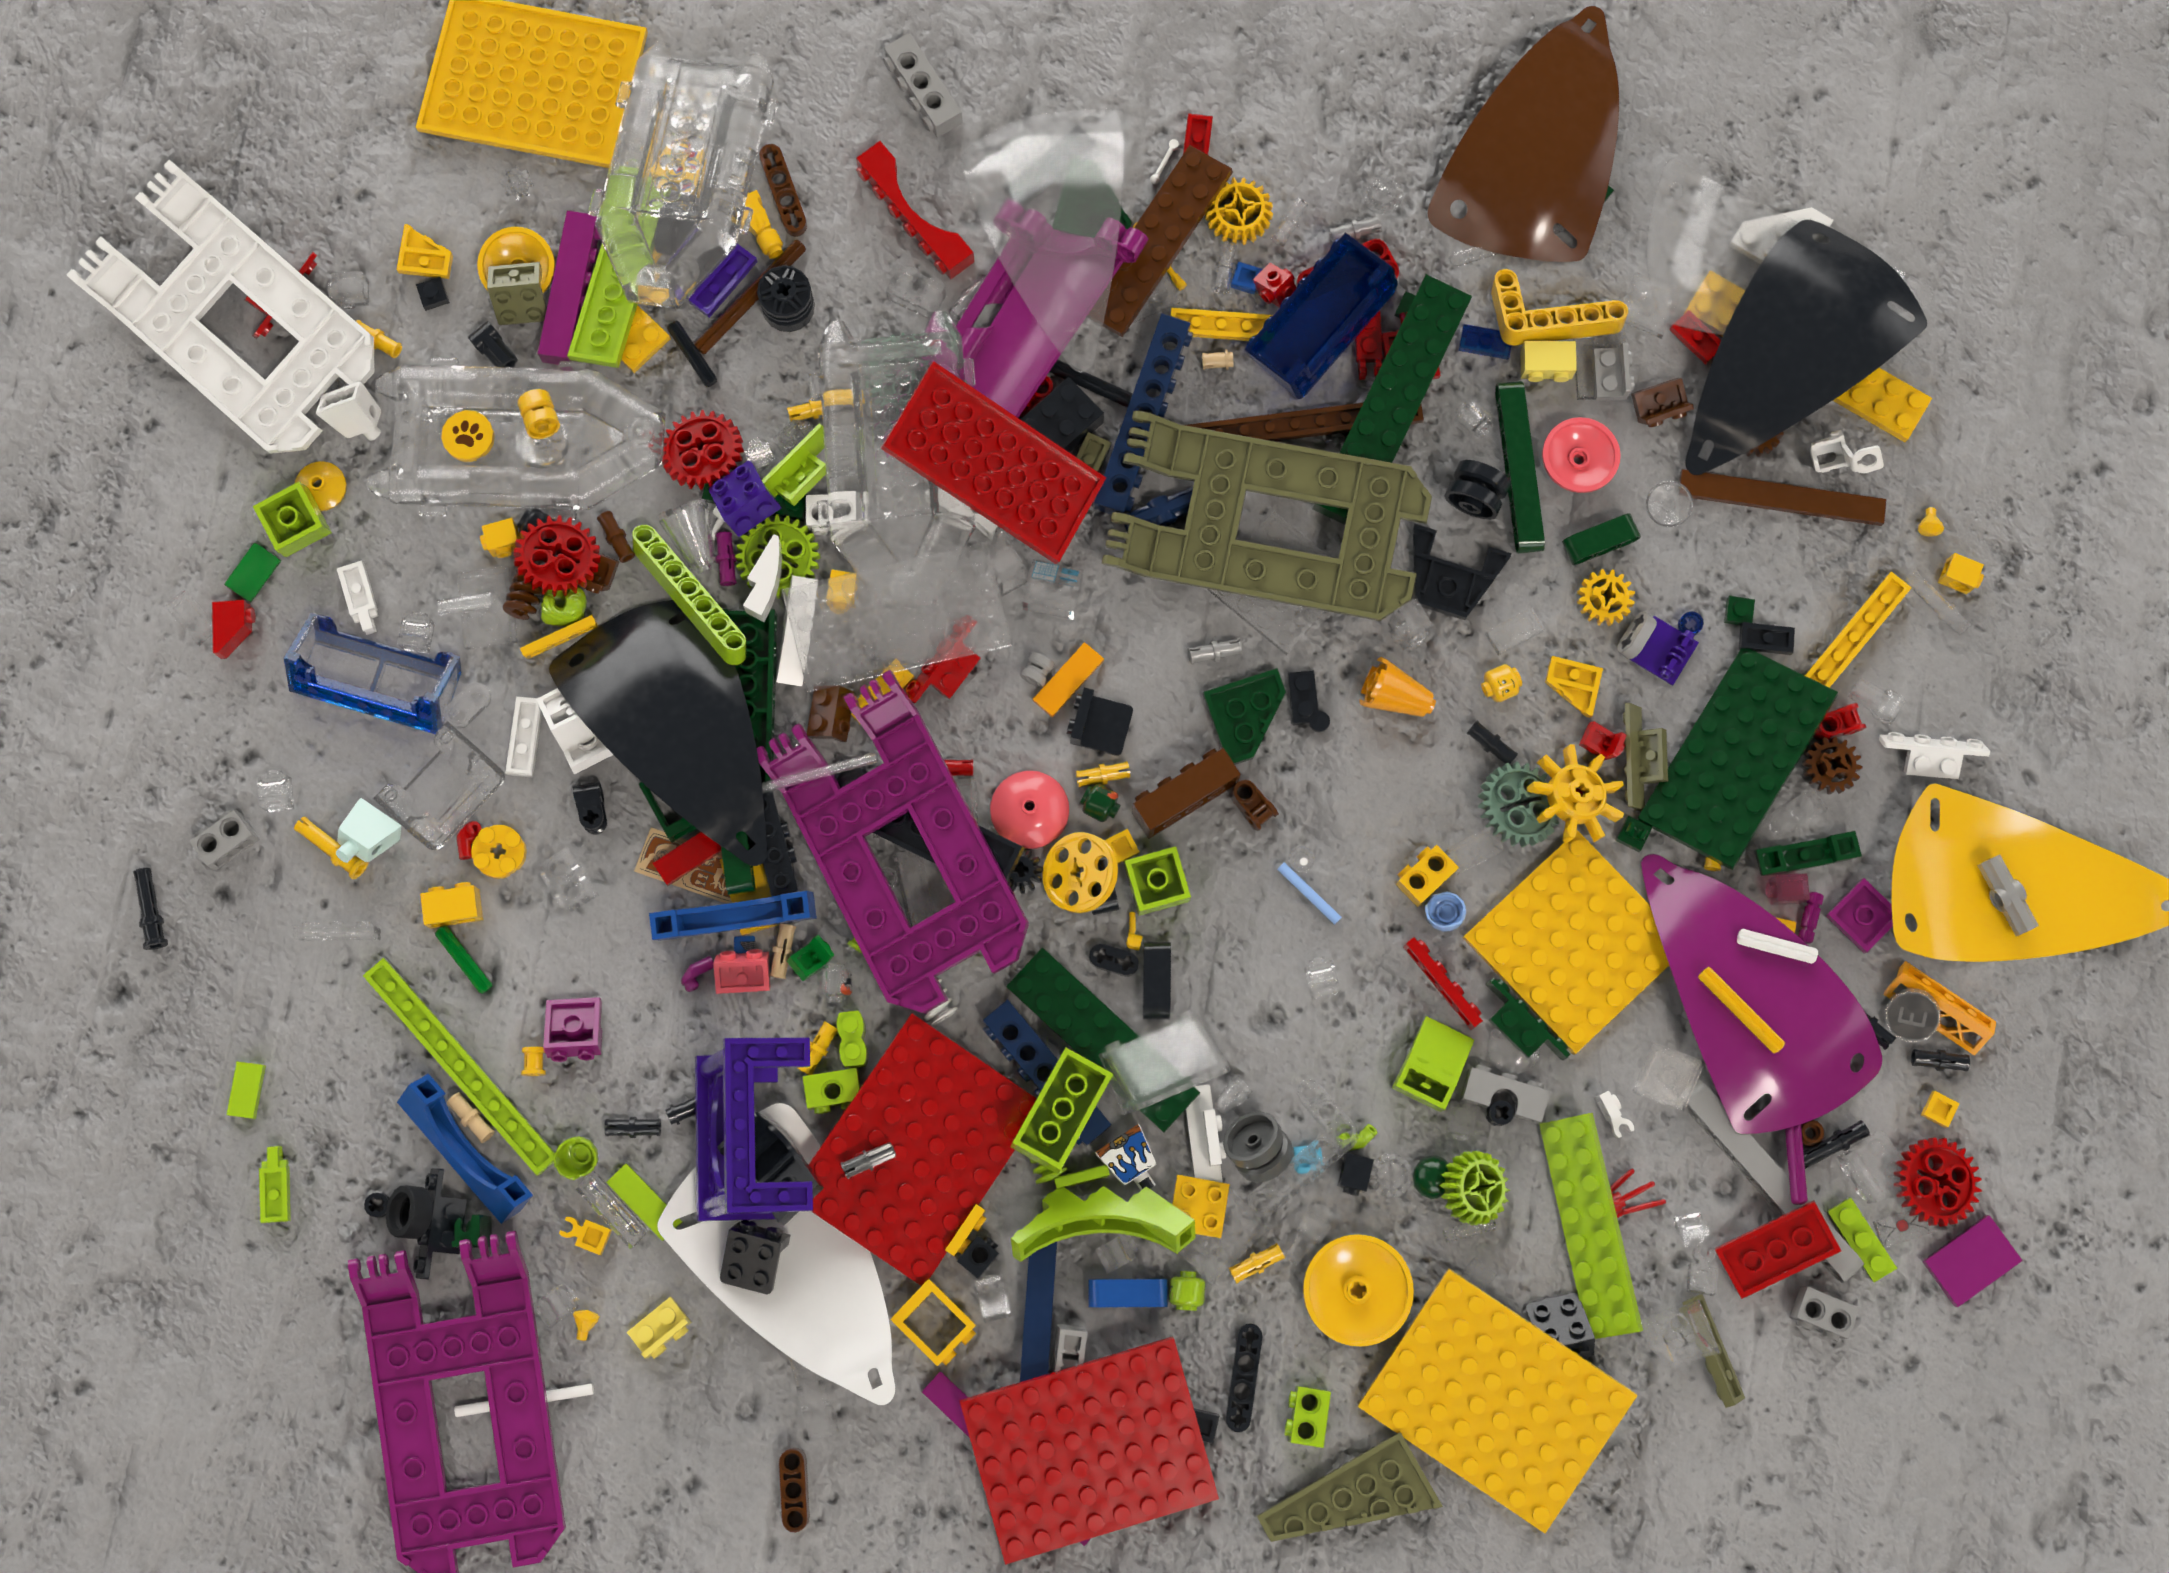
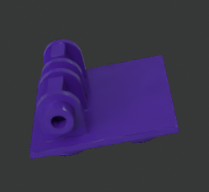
(1666, 651)

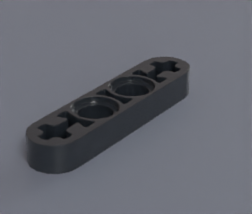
(1248, 1378)

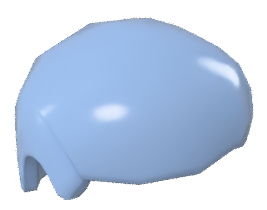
(1445, 911)

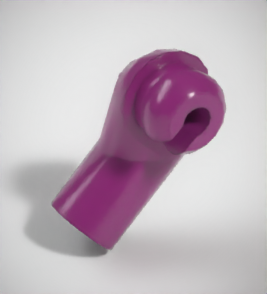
(693, 971)

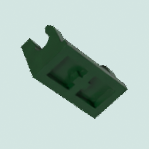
(477, 1227)

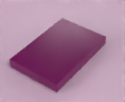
(1972, 1261)

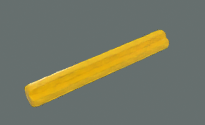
(1741, 1010)

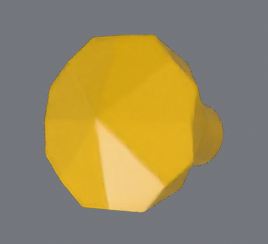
(1930, 525)
(585, 1322)

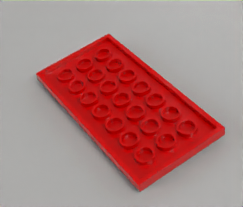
(993, 462)

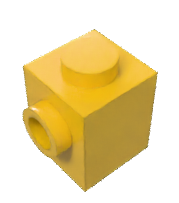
(500, 537)

